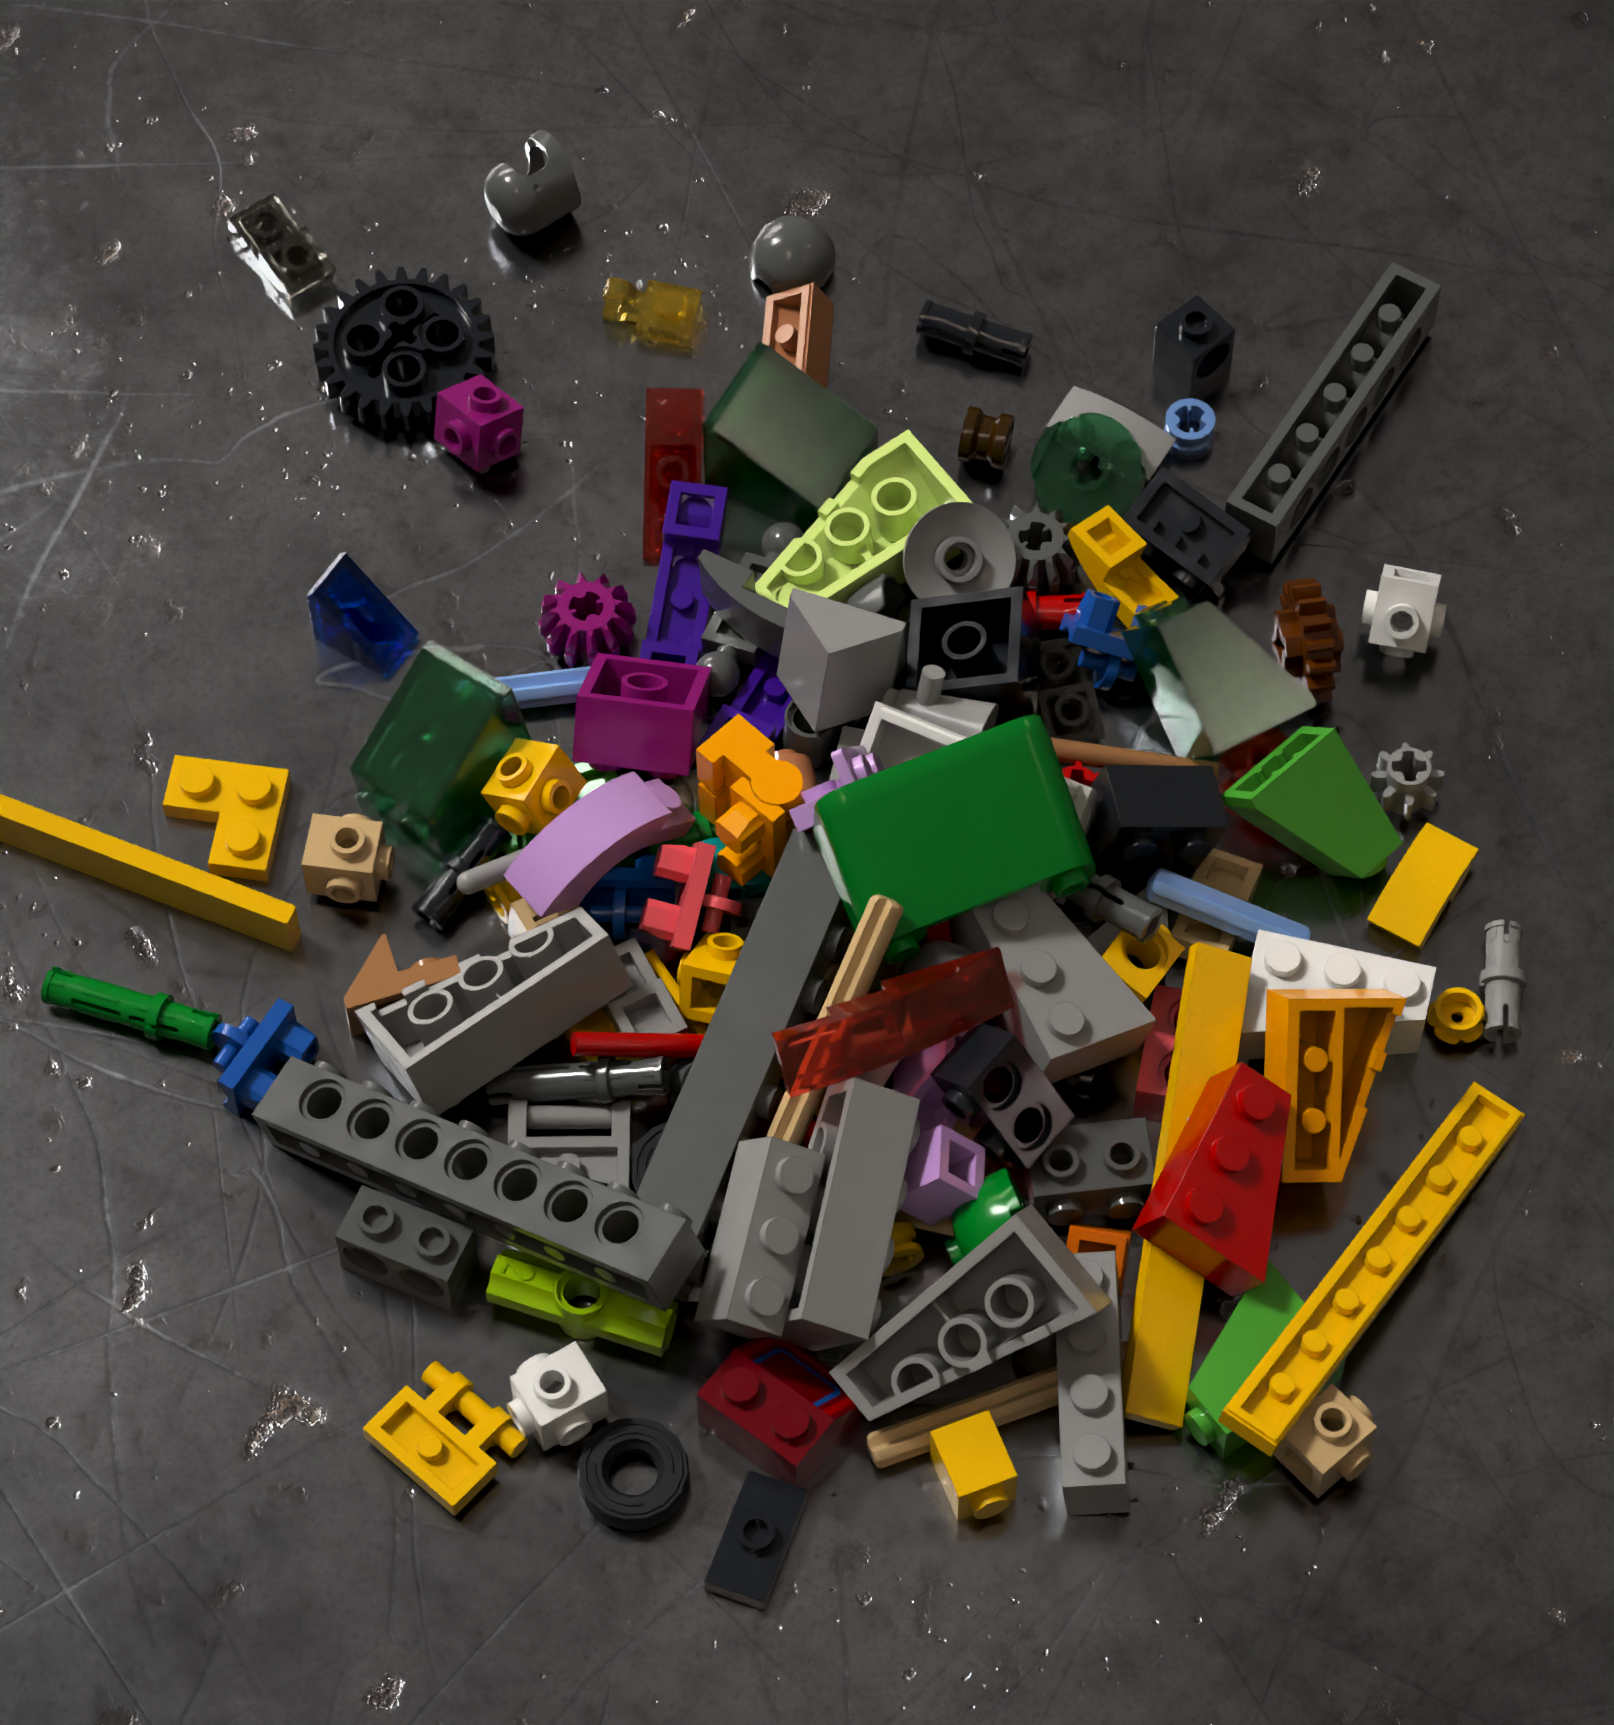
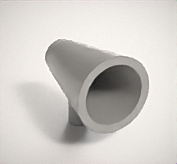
(952, 713)

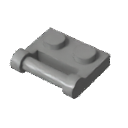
(600, 1157)

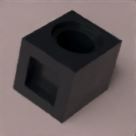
(1193, 346)

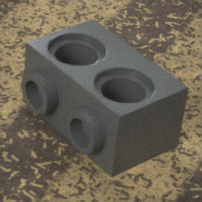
(407, 1248)

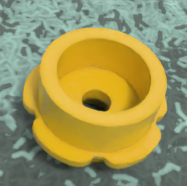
(1457, 1002)

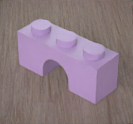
(943, 1165)

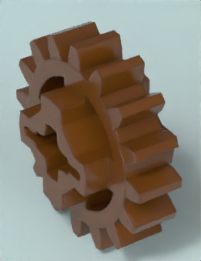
(1308, 637)

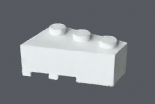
(1305, 964)

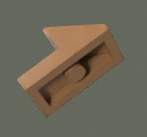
(382, 982)

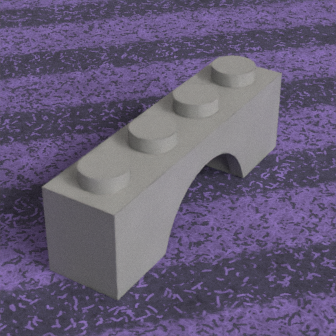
(1092, 1401)

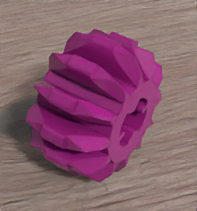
(586, 620)

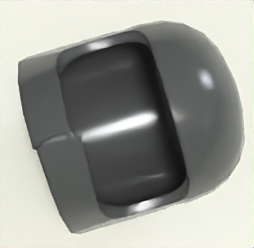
(541, 197)

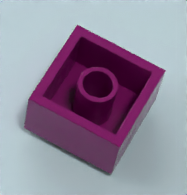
(641, 715)

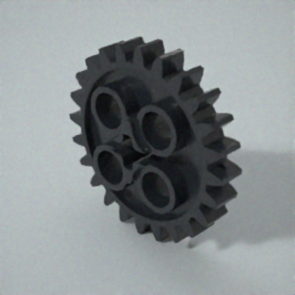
(401, 346)

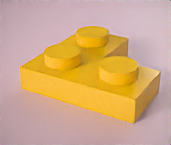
(242, 801)

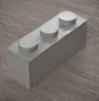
(760, 1238)

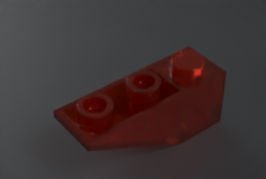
(671, 453)

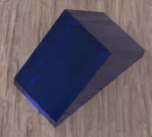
(357, 617)

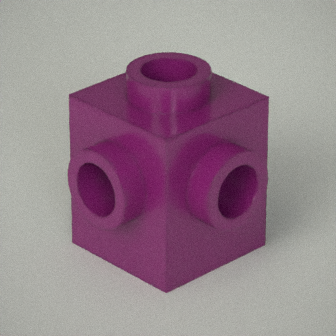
(478, 422)

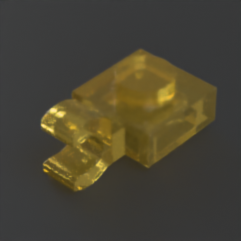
(661, 312)

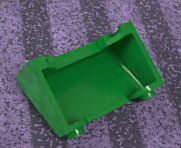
(955, 831)

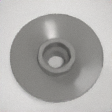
(980, 537)

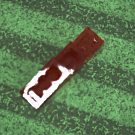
(893, 1023)

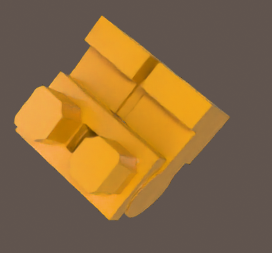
(747, 798)

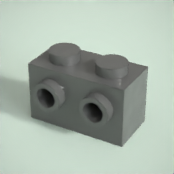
(1093, 1172)

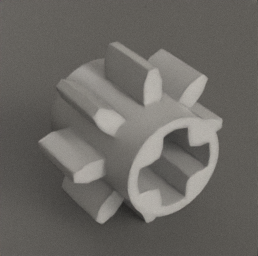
(1406, 780)

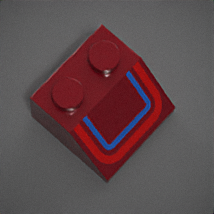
(777, 1408)

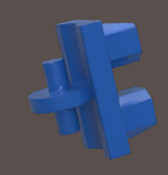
(1094, 629)
(623, 892)
(255, 1049)

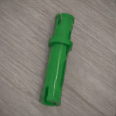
(152, 1014)

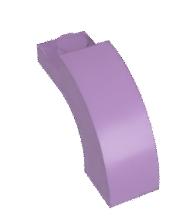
(594, 837)

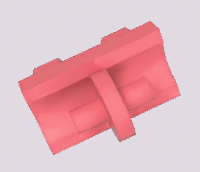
(679, 921)

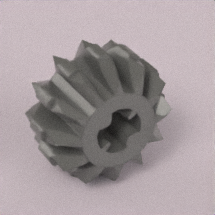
(1042, 550)

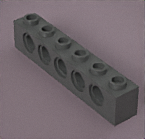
(1333, 409)

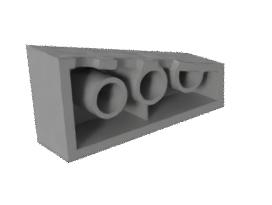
(1065, 996)
(496, 1010)
(860, 1190)
(986, 1306)

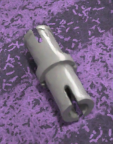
(1503, 981)

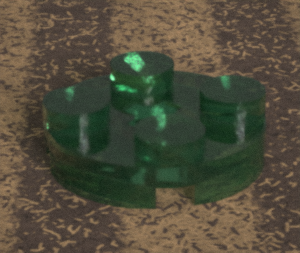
(1078, 439)

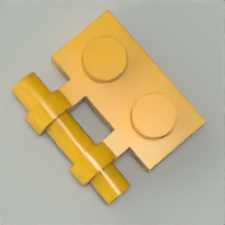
(432, 1449)

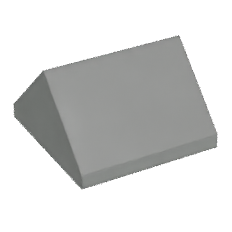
(837, 658)

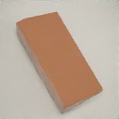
(800, 329)

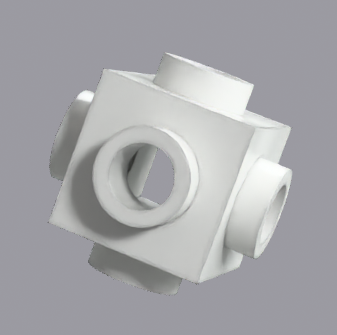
(1408, 592)
(557, 1397)

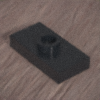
(756, 1540)

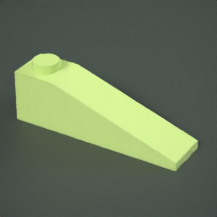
(864, 525)

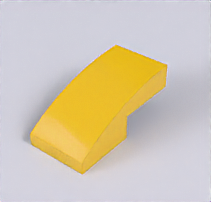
(1112, 561)
(1423, 885)

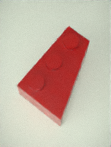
(1222, 1182)

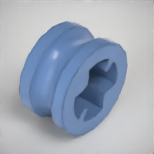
(1190, 410)

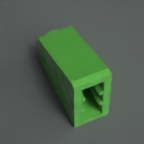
(1317, 805)
(1235, 1354)

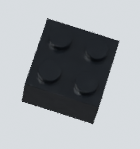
(983, 644)
(1154, 821)

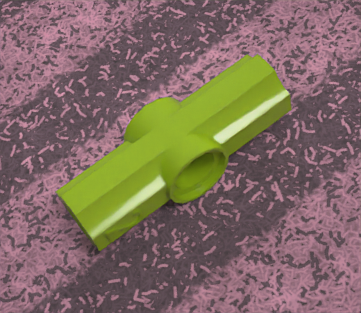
(545, 1292)

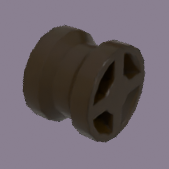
(986, 438)

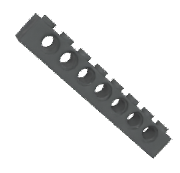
(387, 1147)

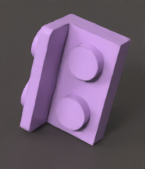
(851, 764)

